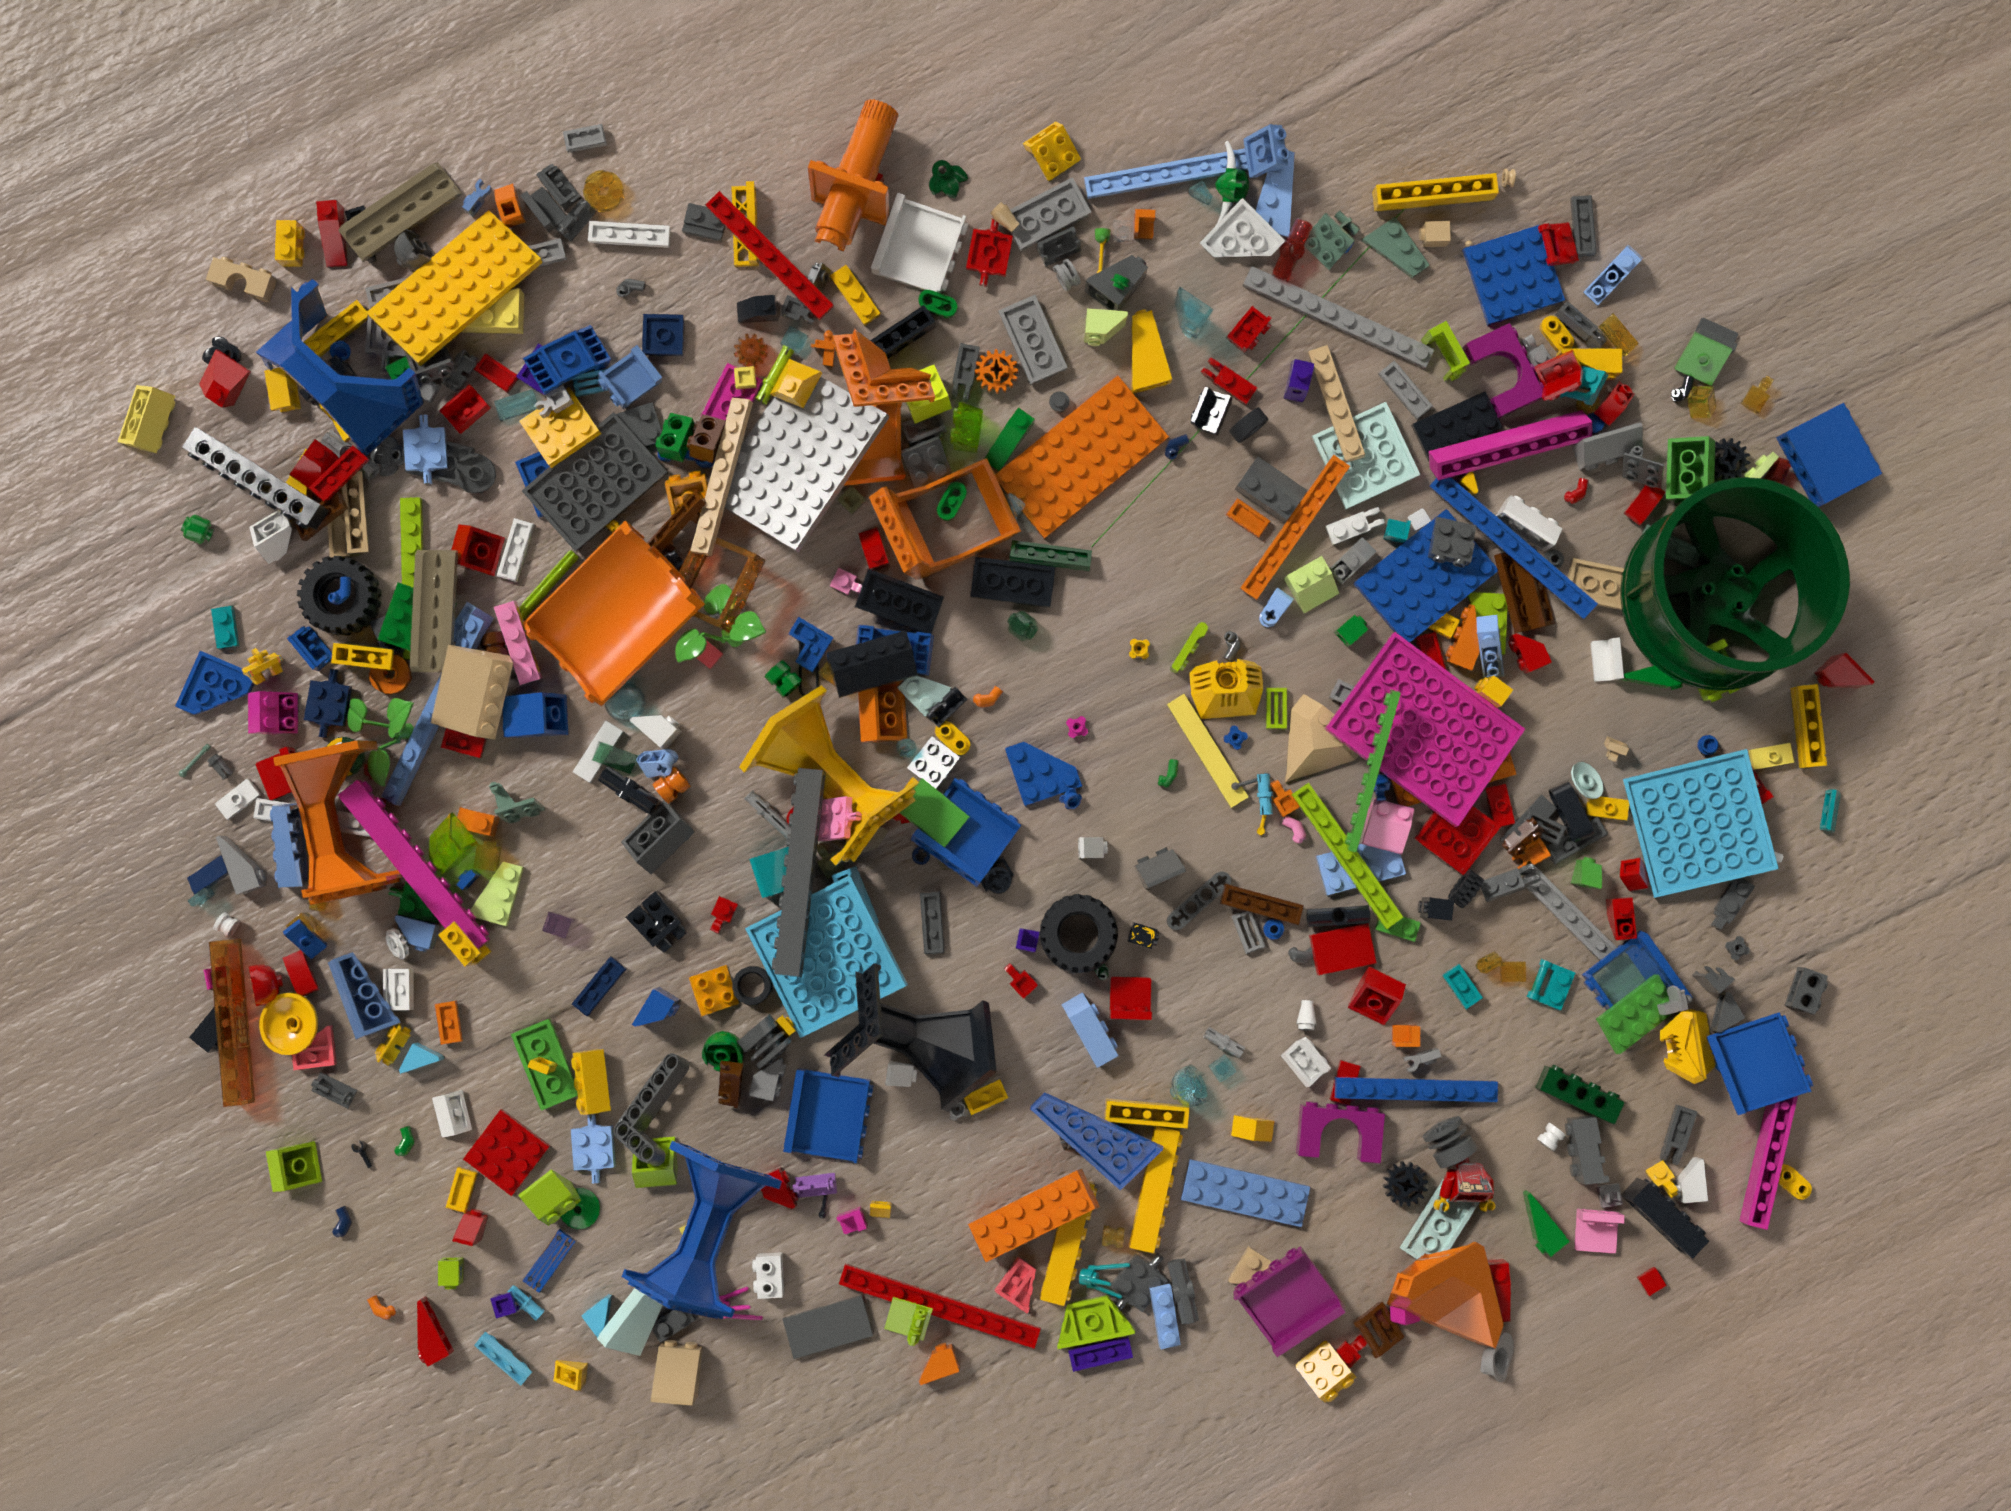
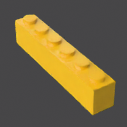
(1435, 192)
(1154, 1190)
(1063, 1258)

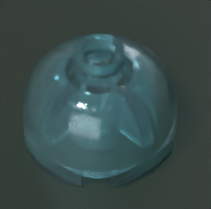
(626, 703)
(1188, 1088)

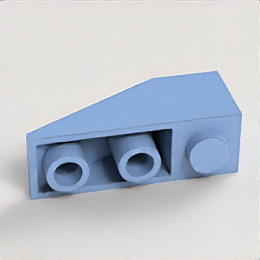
(1613, 274)
(1490, 646)

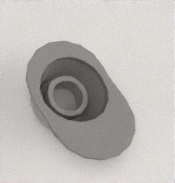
(1496, 1361)

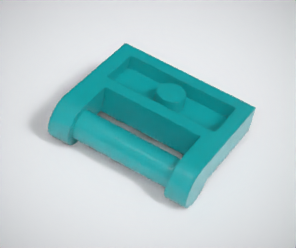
(1591, 380)
(1556, 988)

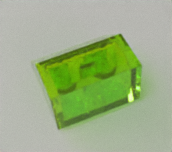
(967, 428)

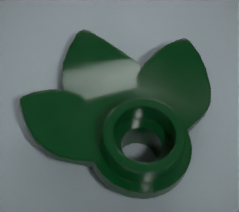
(948, 181)

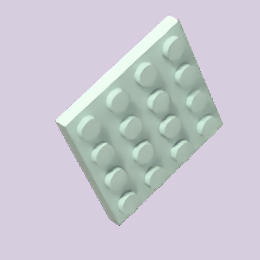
(1385, 460)

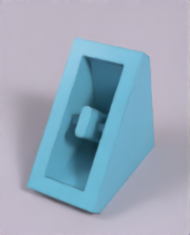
(419, 1056)
(598, 1315)

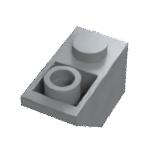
(1352, 560)
(766, 1081)

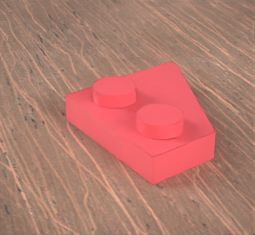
(319, 1053)
(1017, 1284)

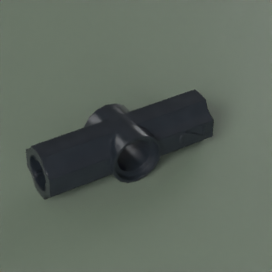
(628, 790)
(1325, 917)

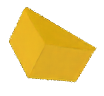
(1252, 1128)
(570, 1374)

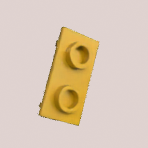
(388, 1051)

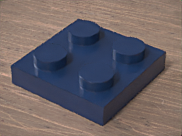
(663, 335)

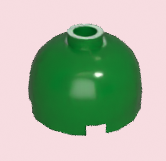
(723, 1047)

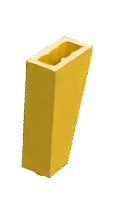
(1148, 358)

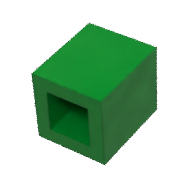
(1351, 630)

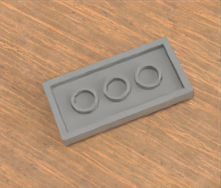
(1049, 213)
(1032, 340)

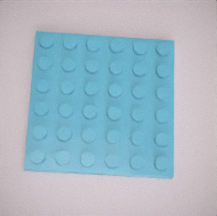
(1700, 823)
(838, 943)

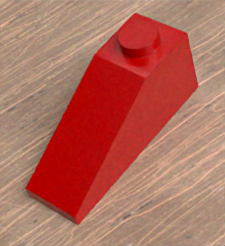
(330, 218)
(1501, 1279)
(431, 1338)

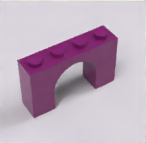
(1505, 343)
(1314, 1119)

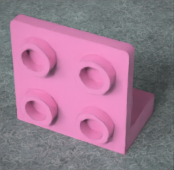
(1597, 1230)

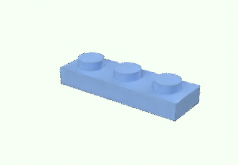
(1165, 1316)

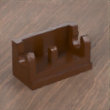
(730, 1083)

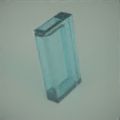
(516, 405)

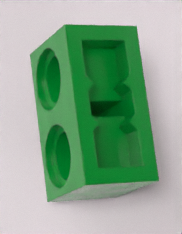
(677, 437)

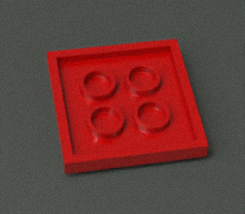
(1459, 844)
(506, 1152)

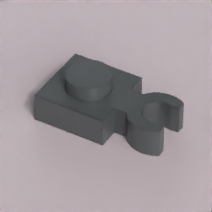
(795, 310)

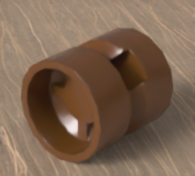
(494, 643)

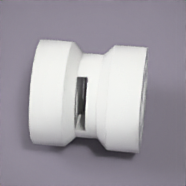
(1550, 1137)

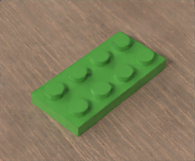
(1634, 1014)
(543, 1042)

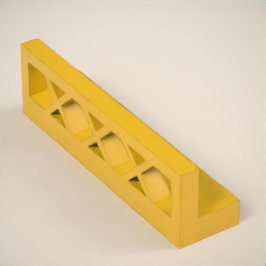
(751, 210)

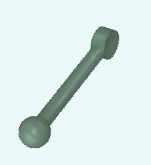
(182, 773)

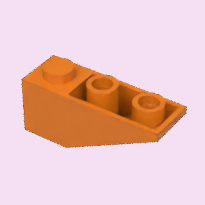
(1466, 644)

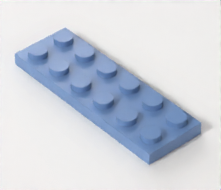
(1245, 1192)

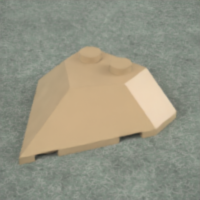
(1309, 744)

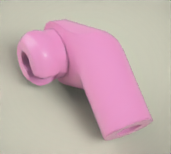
(1297, 827)

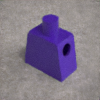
(1298, 379)

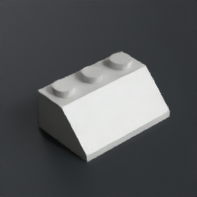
(1529, 523)

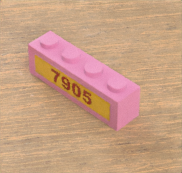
(518, 642)

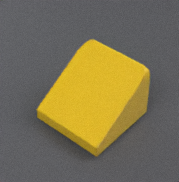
(1469, 483)
(880, 1209)

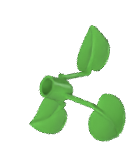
(746, 627)
(398, 714)

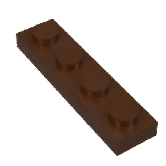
(1261, 904)

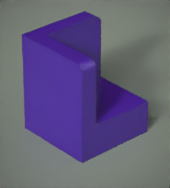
(1027, 940)
(504, 1304)

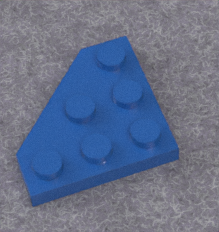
(212, 684)
(1040, 773)

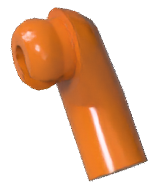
(379, 1310)

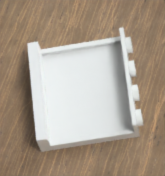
(919, 245)

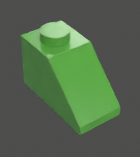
(1587, 874)

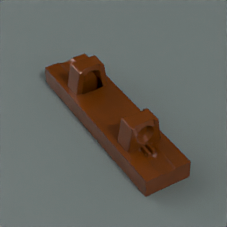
(687, 511)

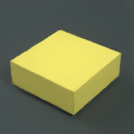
(745, 377)

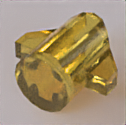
(1488, 962)

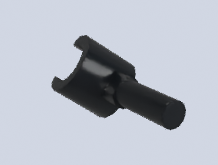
(362, 1151)

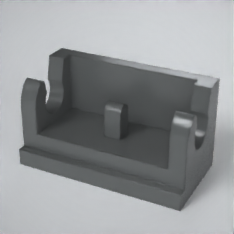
(558, 186)
(1059, 246)
(1712, 981)

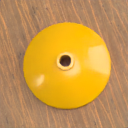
(278, 1025)

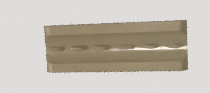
(399, 210)
(433, 609)

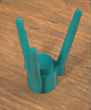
(1091, 1278)

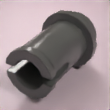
(219, 765)

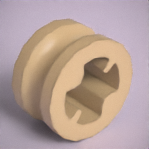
(1508, 178)

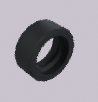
(1248, 425)
(749, 1000)

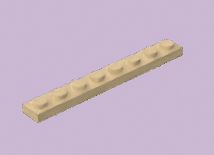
(721, 476)

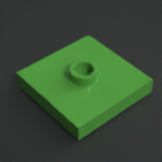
(1703, 358)

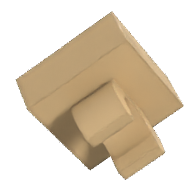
(1615, 748)

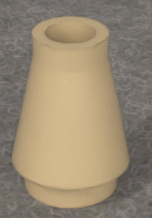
(1004, 216)

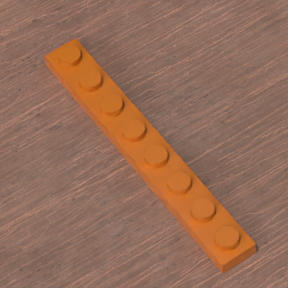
(1295, 527)

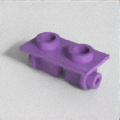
(815, 1185)

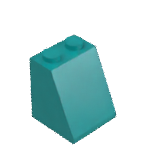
(769, 872)

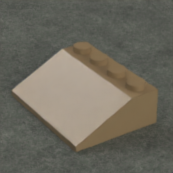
(472, 691)

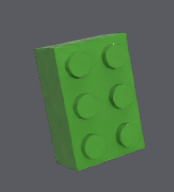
(1689, 466)

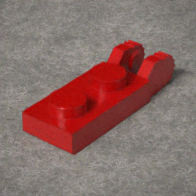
(1230, 382)

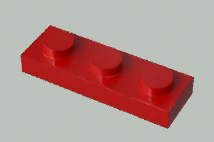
(338, 474)

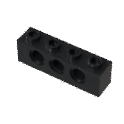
(905, 332)

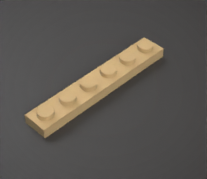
(1336, 404)

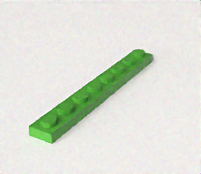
(1374, 761)

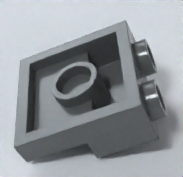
(1452, 542)

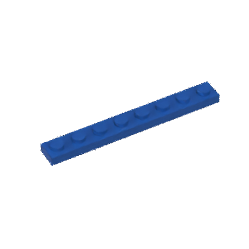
(1416, 1089)

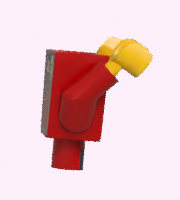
(1466, 1184)

